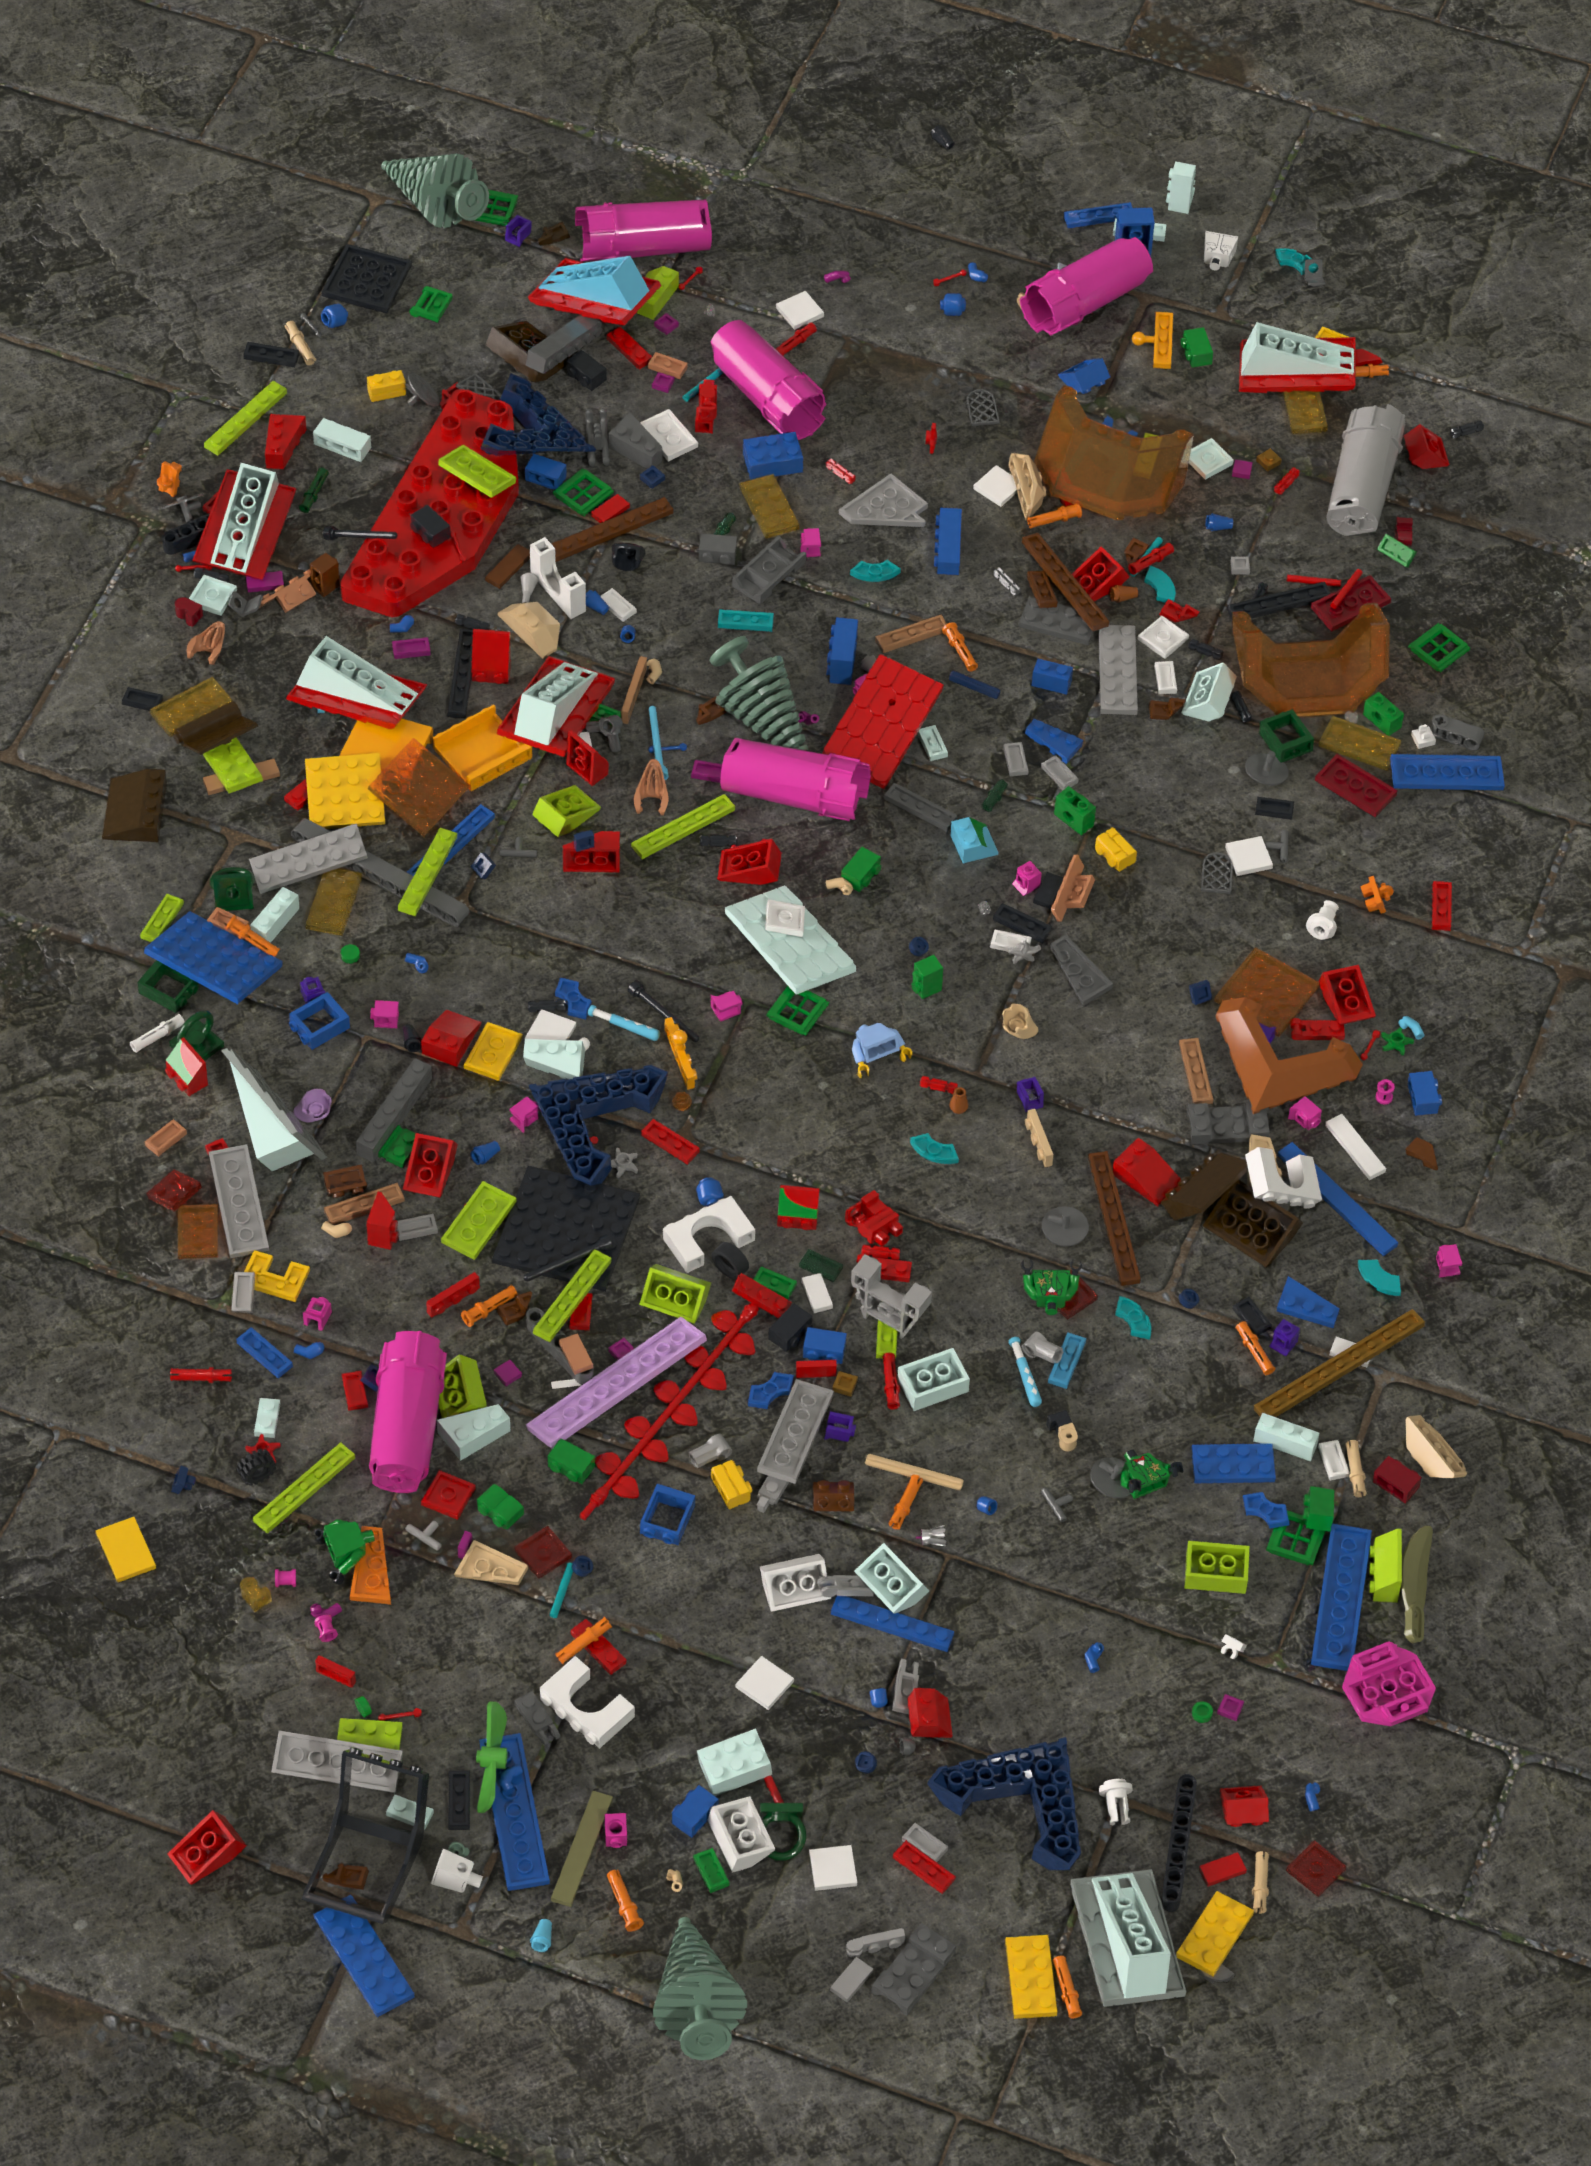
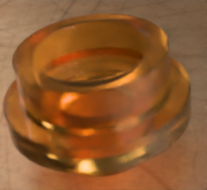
(682, 1097)

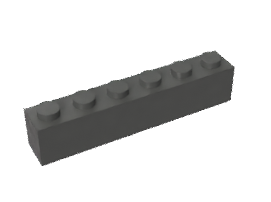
(563, 343)
(394, 1109)

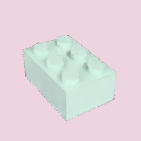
(933, 1379)
(734, 1762)

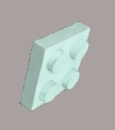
(1209, 459)
(213, 594)

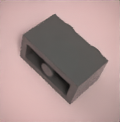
(717, 549)

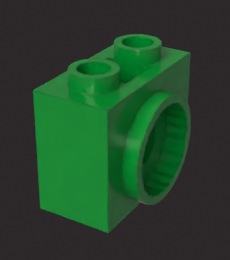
(1075, 810)

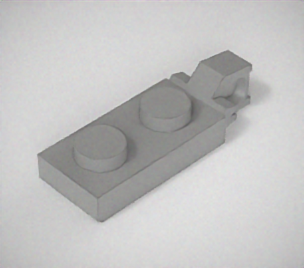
(770, 1492)

